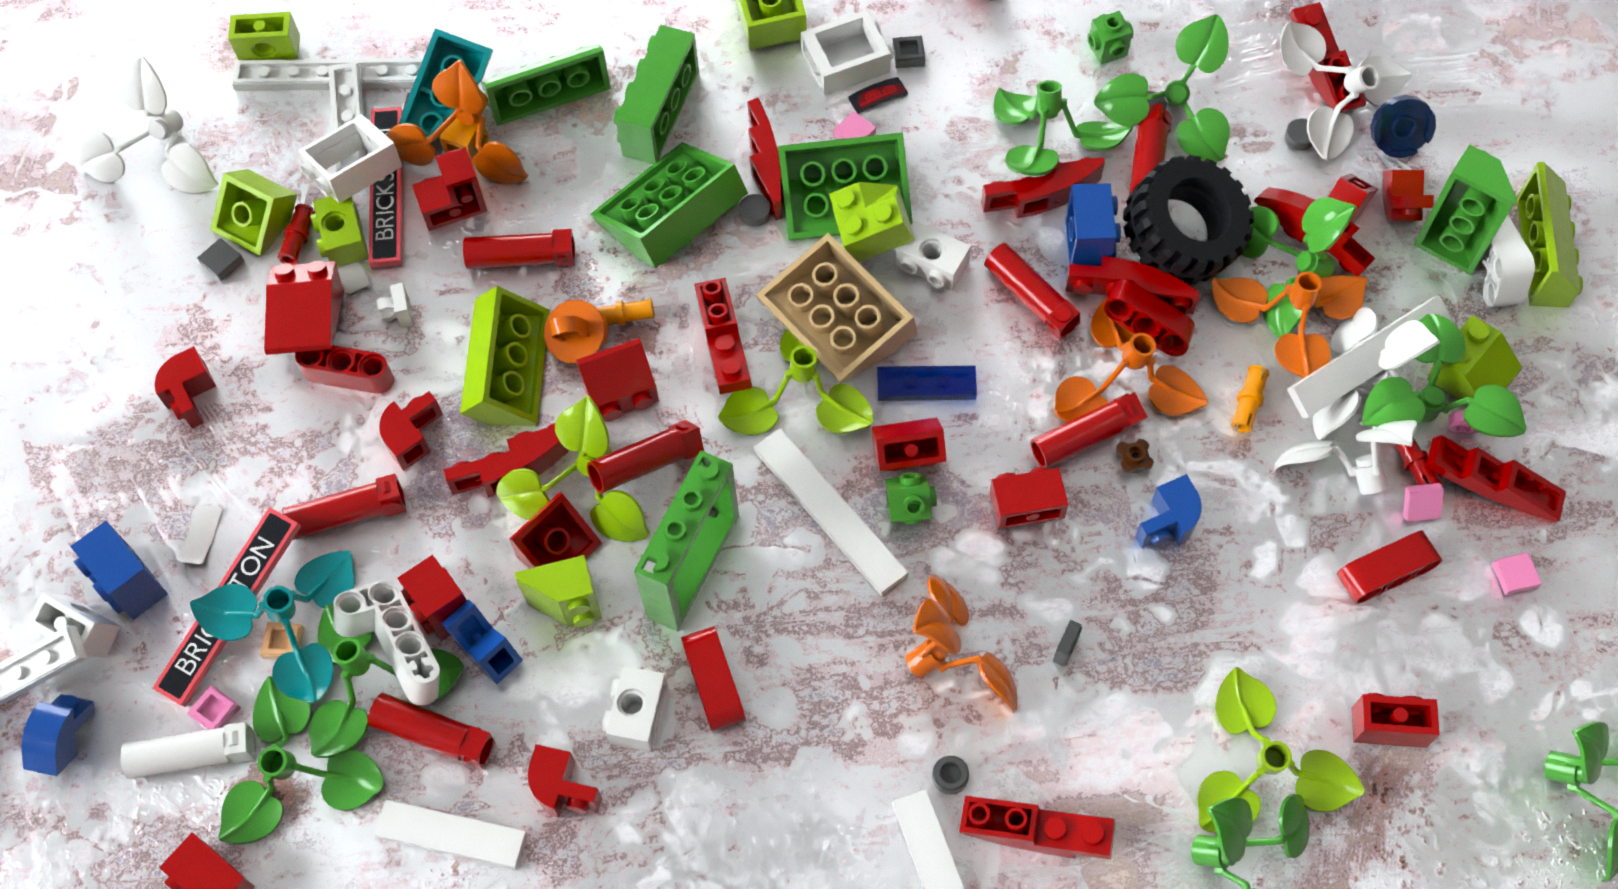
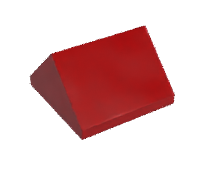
(554, 535)

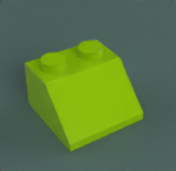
(252, 210)
(1485, 361)
(562, 591)

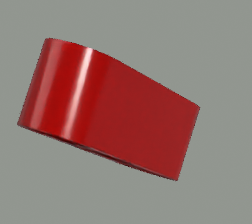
(1146, 313)
(355, 377)
(1389, 567)
(713, 679)

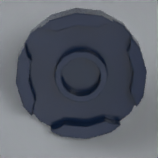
(1402, 126)

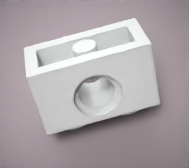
(950, 253)
(59, 611)
(636, 729)

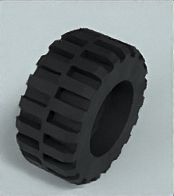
(1212, 195)

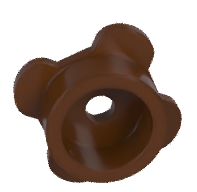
(1131, 464)

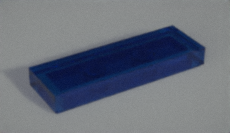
(926, 383)

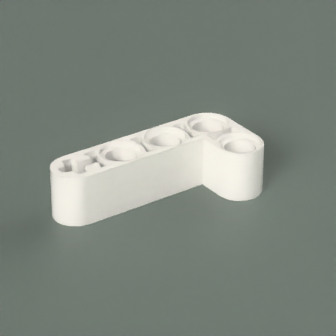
(1508, 268)
(384, 610)

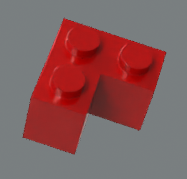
(451, 195)
(431, 595)

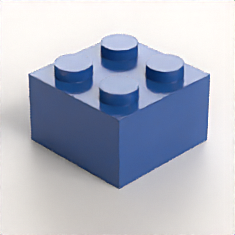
(1091, 224)
(117, 571)

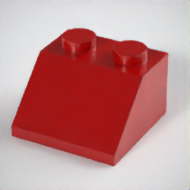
(619, 379)

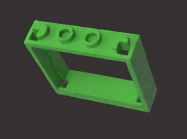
(688, 541)

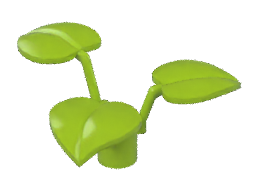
(840, 412)
(580, 430)
(1248, 704)

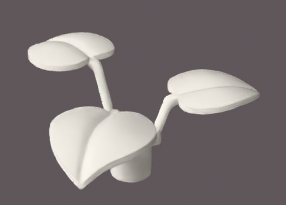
(1375, 77)
(143, 90)
(1401, 347)
(1369, 467)

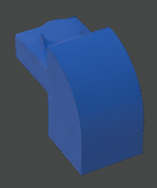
(1178, 515)
(481, 642)
(50, 733)

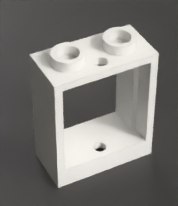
(851, 72)
(339, 145)

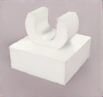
(396, 306)

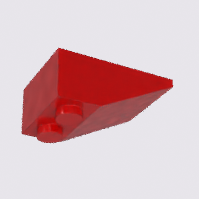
(302, 307)

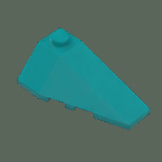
(442, 52)

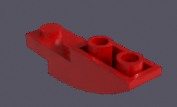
(1328, 84)
(1043, 193)
(1290, 211)
(1099, 280)
(722, 336)
(526, 451)
(1036, 829)

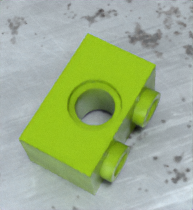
(264, 36)
(340, 231)

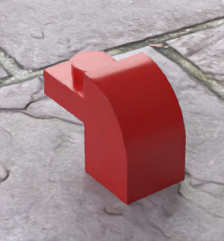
(1404, 195)
(181, 380)
(401, 428)
(551, 785)

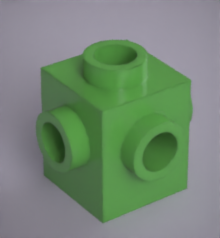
(1110, 37)
(909, 498)

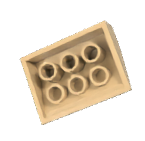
(838, 310)

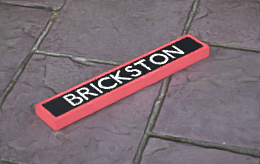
(386, 204)
(249, 569)

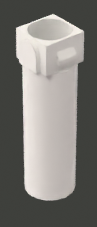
(188, 751)

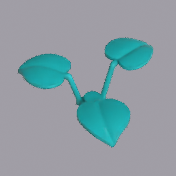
(230, 610)

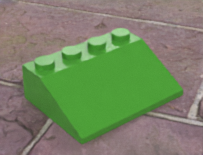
(822, 167)
(671, 203)

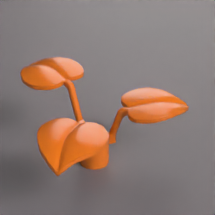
(459, 90)
(1300, 354)
(1172, 389)
(935, 622)

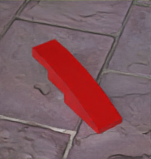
(765, 159)
(1498, 481)

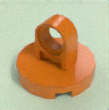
(575, 331)

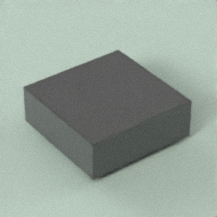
(908, 51)
(220, 259)
(1067, 643)

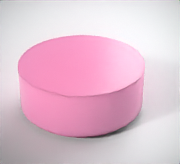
(1458, 424)

